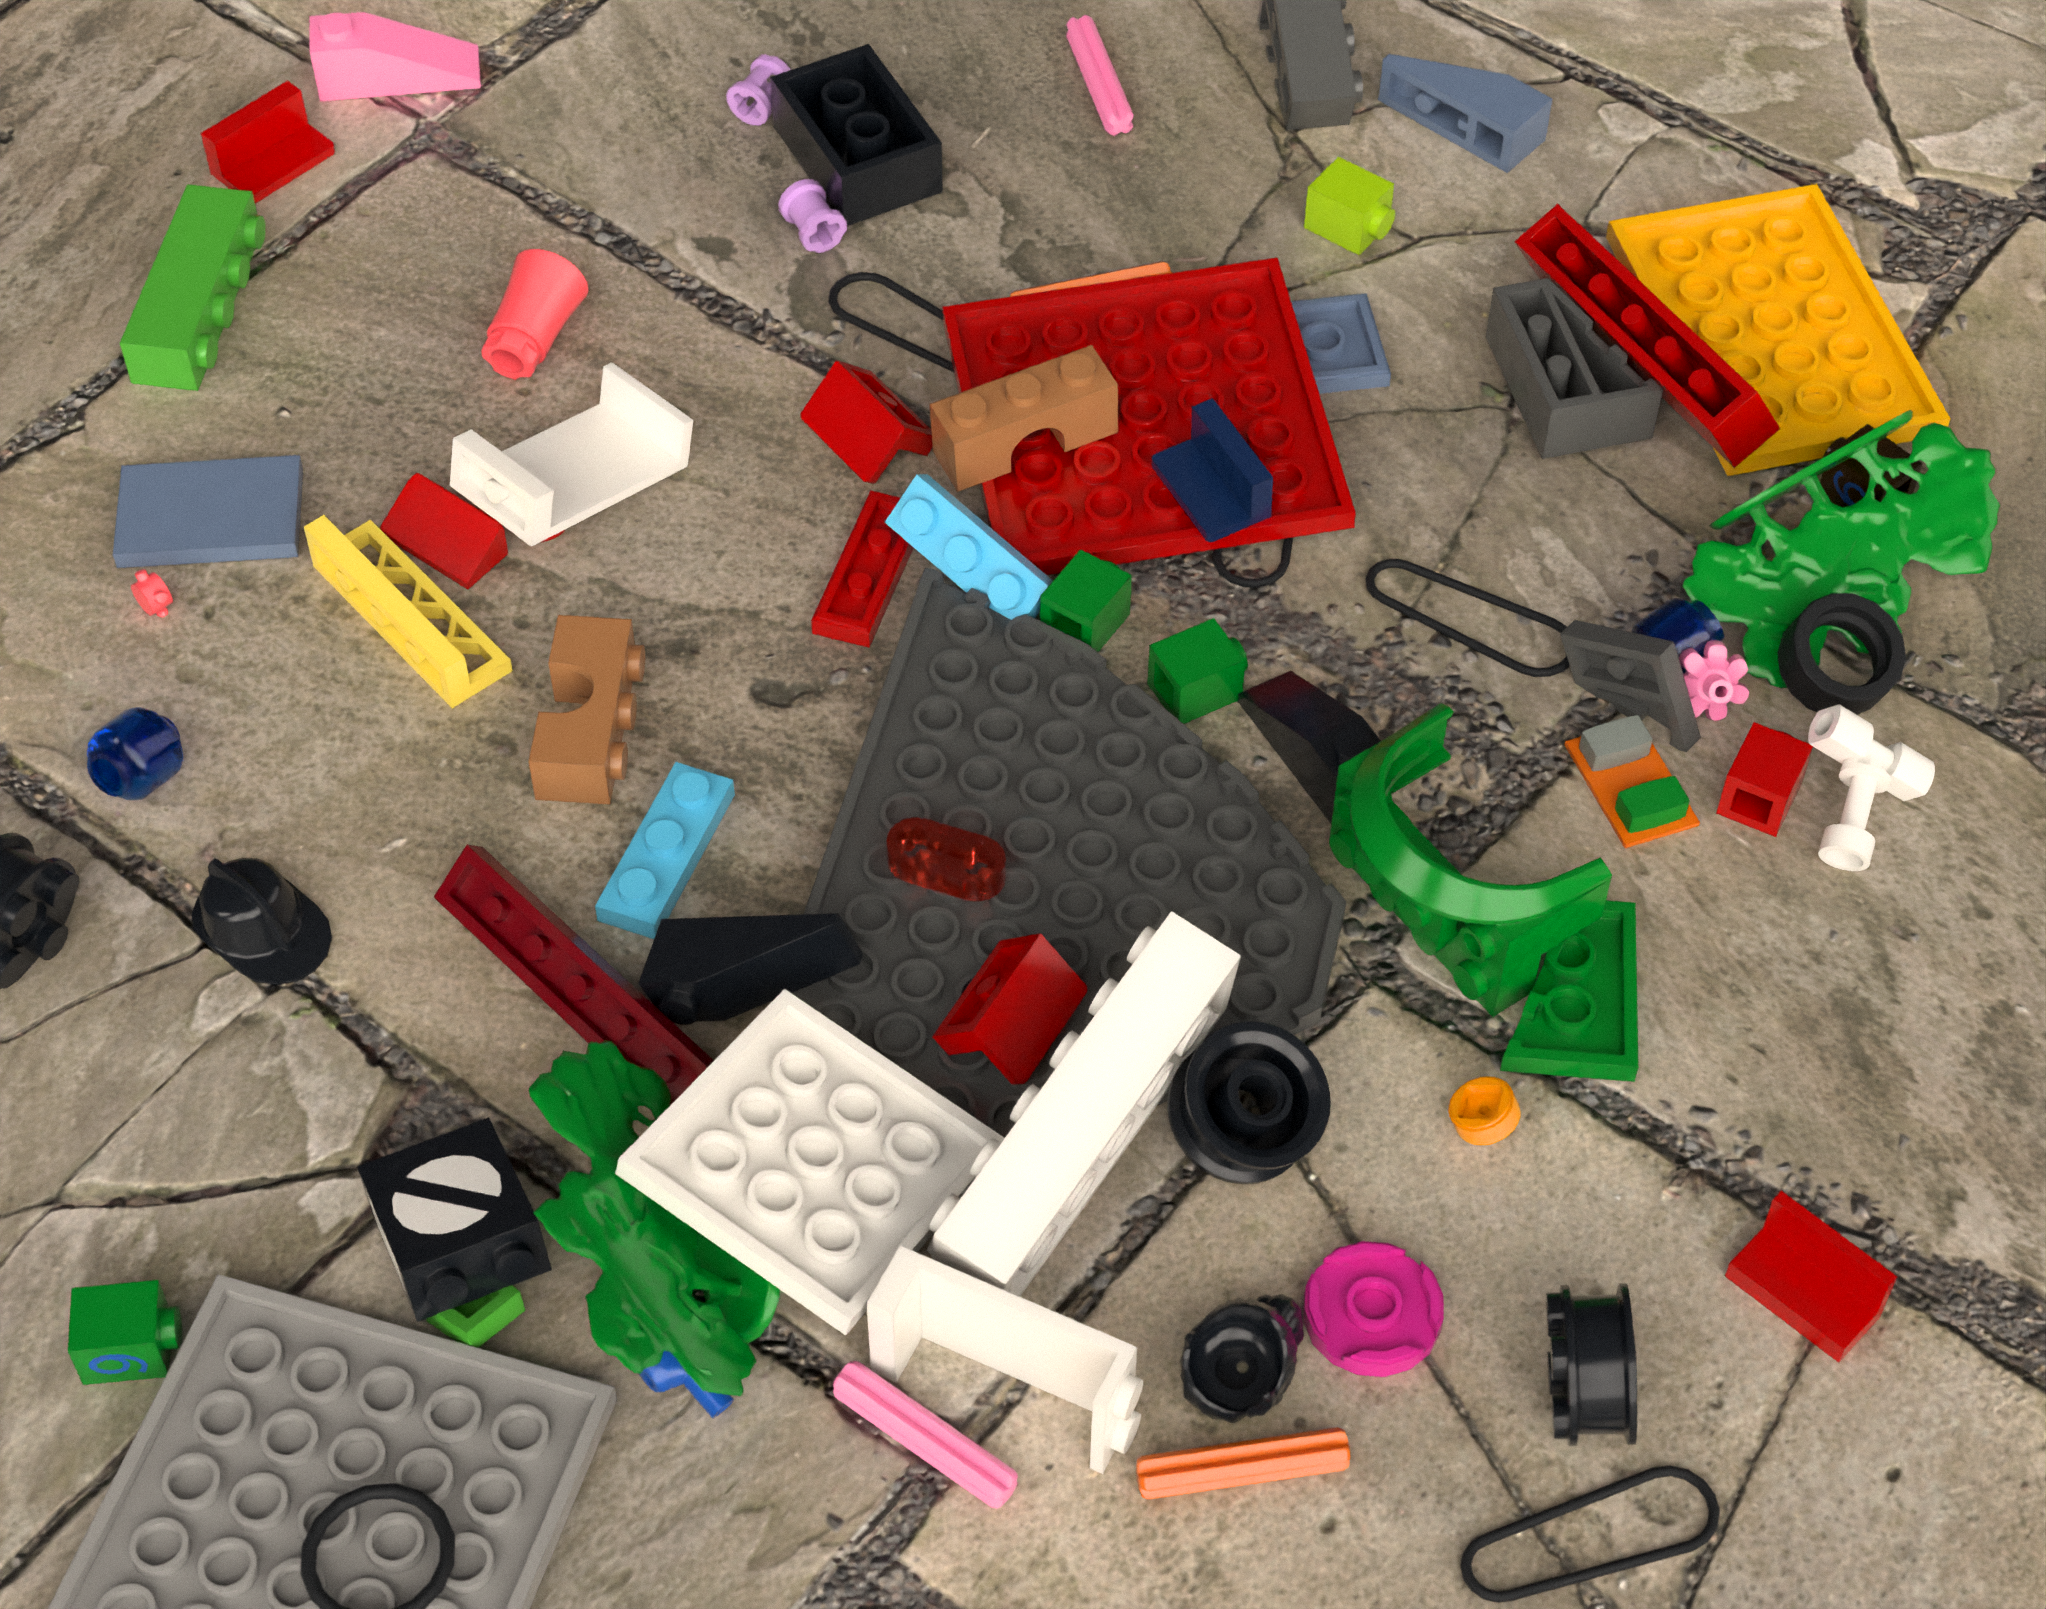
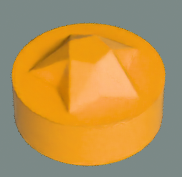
(1484, 1110)

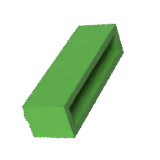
(192, 288)

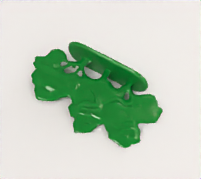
(1852, 546)
(643, 1249)

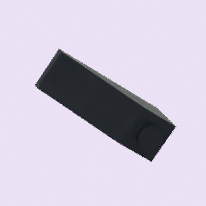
(1308, 732)
(741, 962)

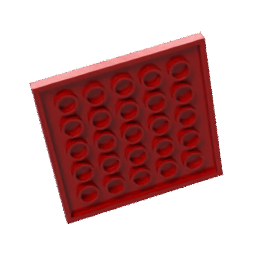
(1168, 348)

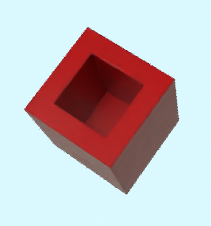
(1764, 779)

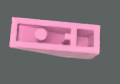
(381, 57)

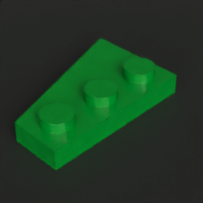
(1583, 1005)

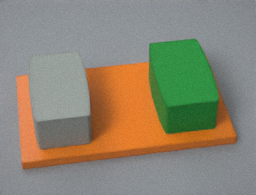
(1631, 781)

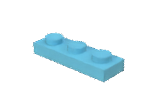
(967, 548)
(665, 850)

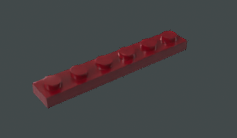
(566, 969)

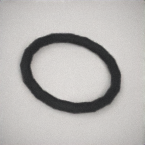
(378, 1492)

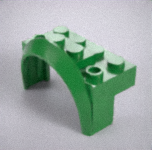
(1477, 929)

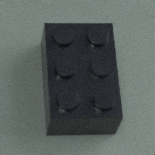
(857, 134)

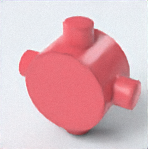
(151, 593)

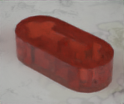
(946, 858)

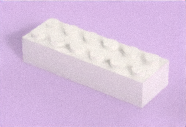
(1087, 1109)

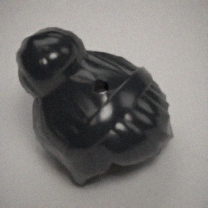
(1246, 1331)

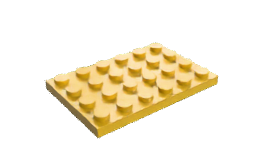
(1788, 311)

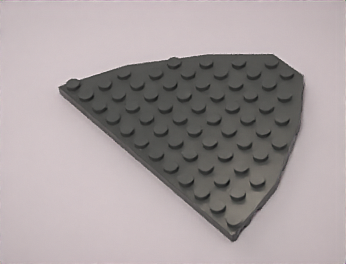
(1102, 830)

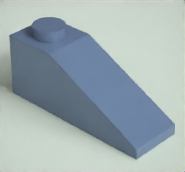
(1468, 106)

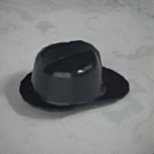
(260, 922)

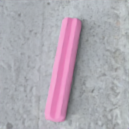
(1099, 75)
(925, 1434)

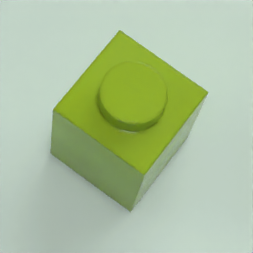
(1349, 206)

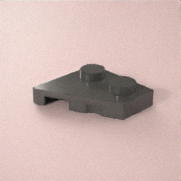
(1633, 674)

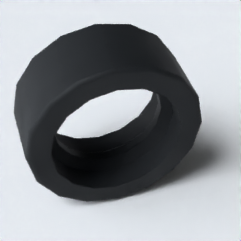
(1869, 625)

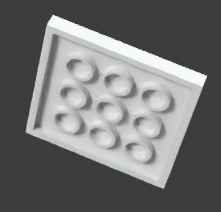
(808, 1158)

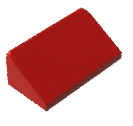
(445, 531)

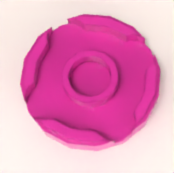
(1373, 1309)

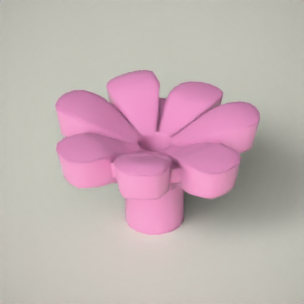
(1713, 679)

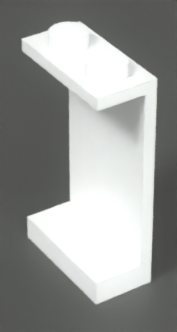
(577, 464)
(1010, 1335)

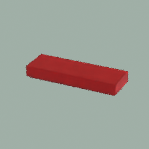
(863, 576)

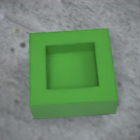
(480, 1319)

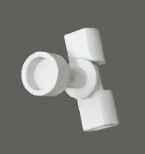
(1866, 770)

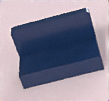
(1216, 475)

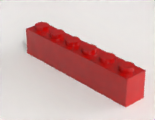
(1653, 337)

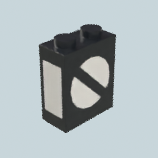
(454, 1219)

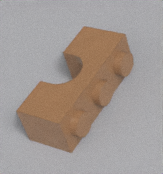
(984, 424)
(582, 750)

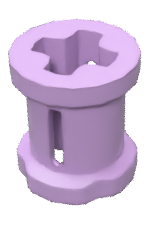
(758, 87)
(807, 208)

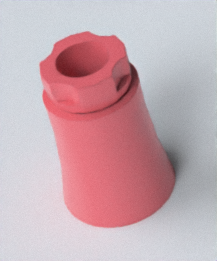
(534, 309)

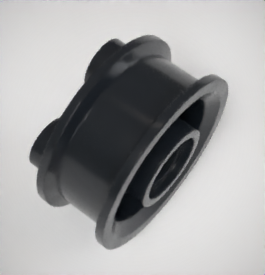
(33, 906)
(1217, 1128)
(1592, 1364)

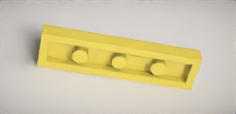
(403, 621)

